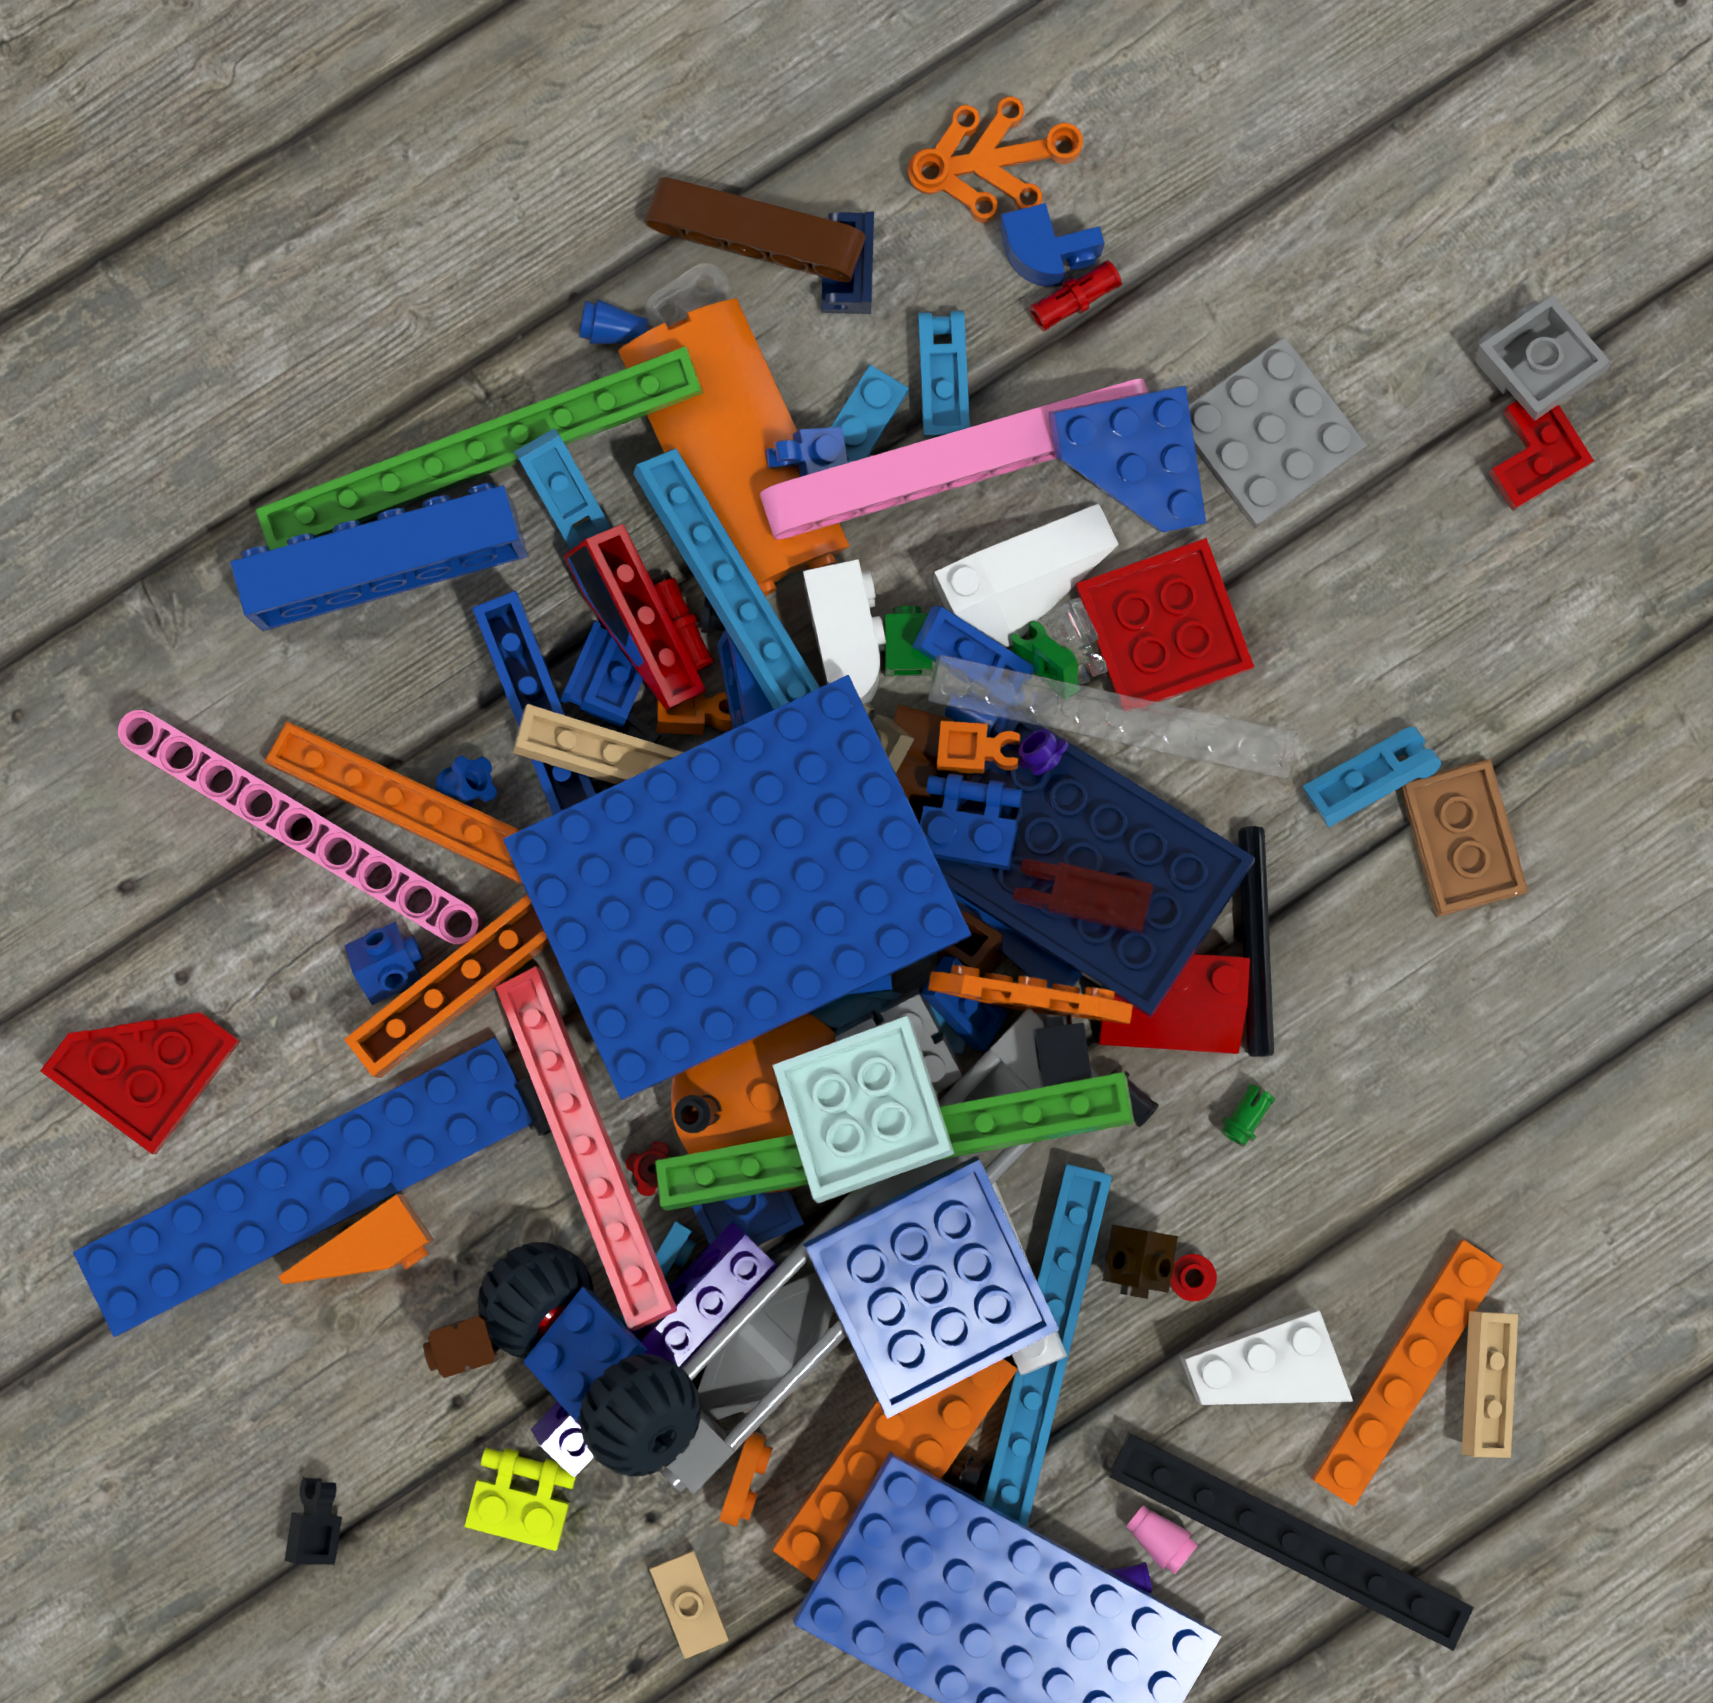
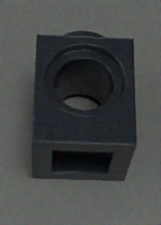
(1061, 1051)

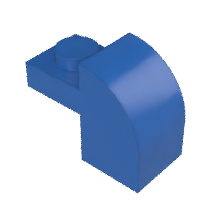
(1036, 251)

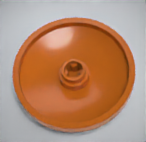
(748, 1086)

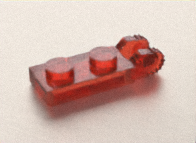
(1088, 895)

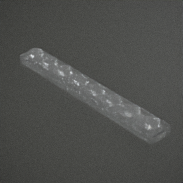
(1112, 717)

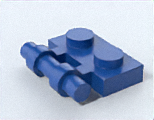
(970, 836)

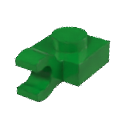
(1046, 655)

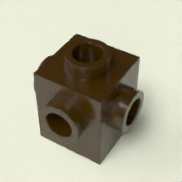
(1139, 1260)

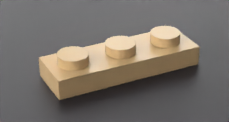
(1489, 1384)

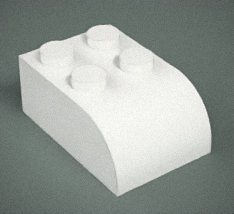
(843, 626)

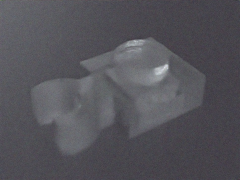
(1072, 628)

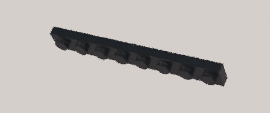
(1291, 1541)

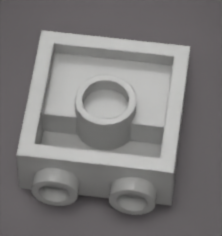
(1541, 357)

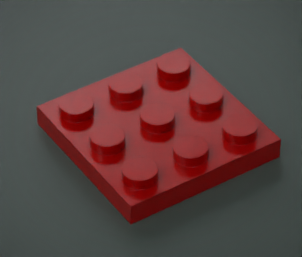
(1166, 624)

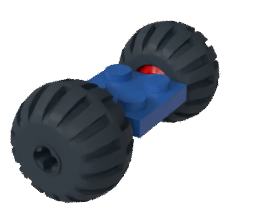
(629, 1404)

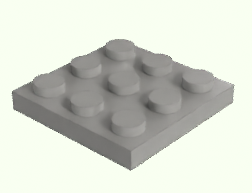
(1271, 432)

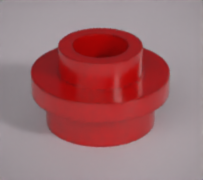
(1208, 1282)

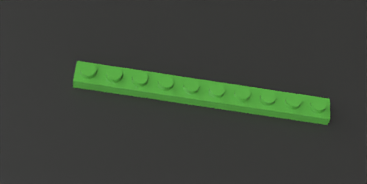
(482, 448)
(971, 1127)

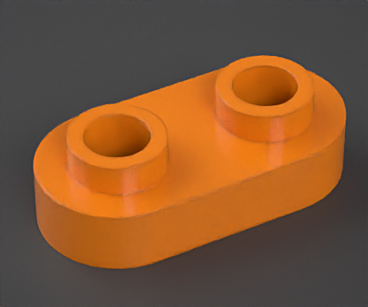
(740, 1499)

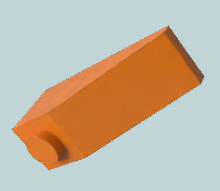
(374, 1243)

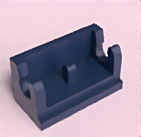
(856, 295)

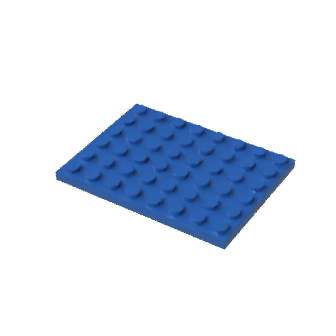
(736, 887)

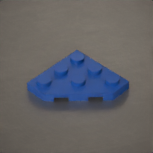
(1137, 454)

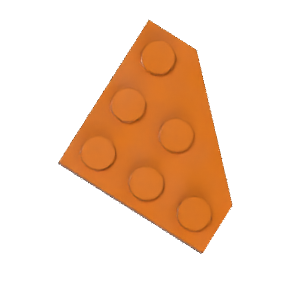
(1030, 993)

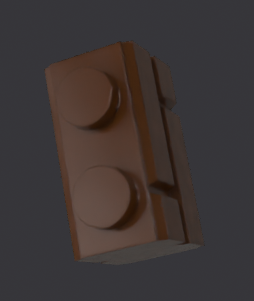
(461, 1347)

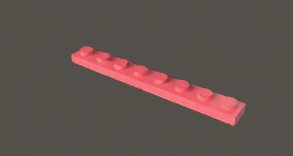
(586, 1149)

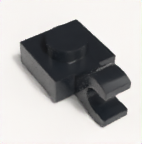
(316, 1532)

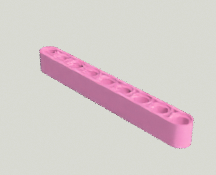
(922, 468)
(282, 816)

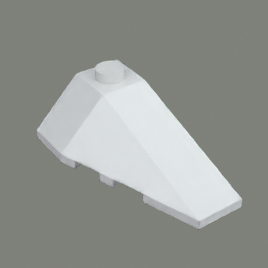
(1025, 575)

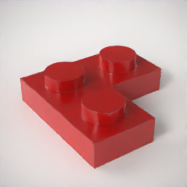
(1550, 455)

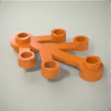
(987, 159)

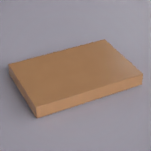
(1463, 838)

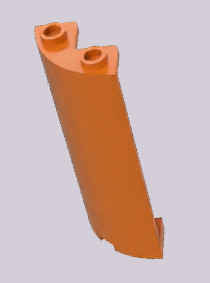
(727, 433)

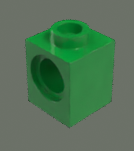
(900, 634)

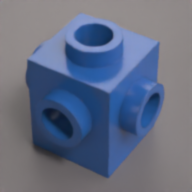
(385, 962)

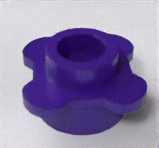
(1041, 751)

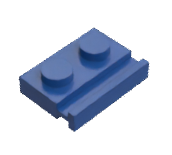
(603, 679)

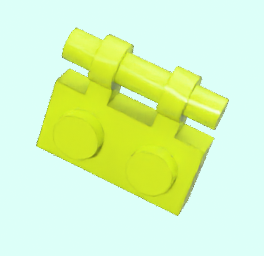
(517, 1512)

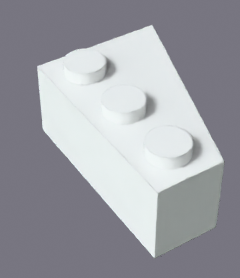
(1269, 1364)

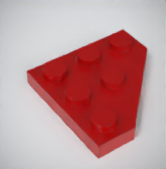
(142, 1072)

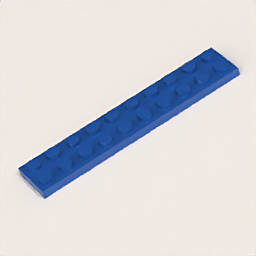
(303, 1187)

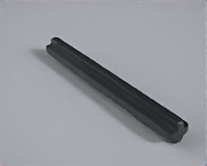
(1257, 945)

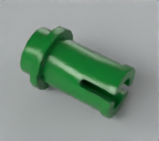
(1245, 1117)

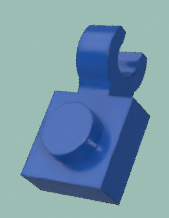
(810, 451)

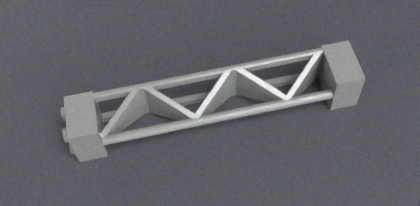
(781, 1330)

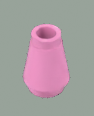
(1162, 1539)

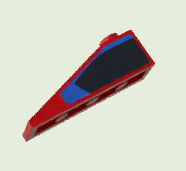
(634, 614)

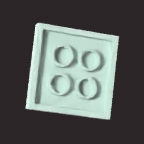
(863, 1109)

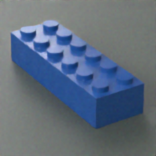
(379, 557)

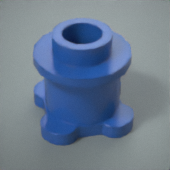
(467, 780)

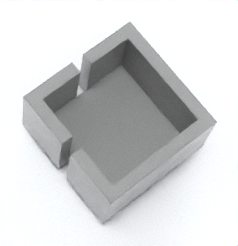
(939, 1056)

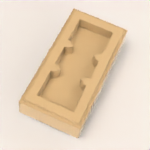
(689, 1604)

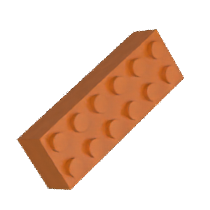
(923, 1434)

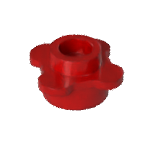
(640, 1163)

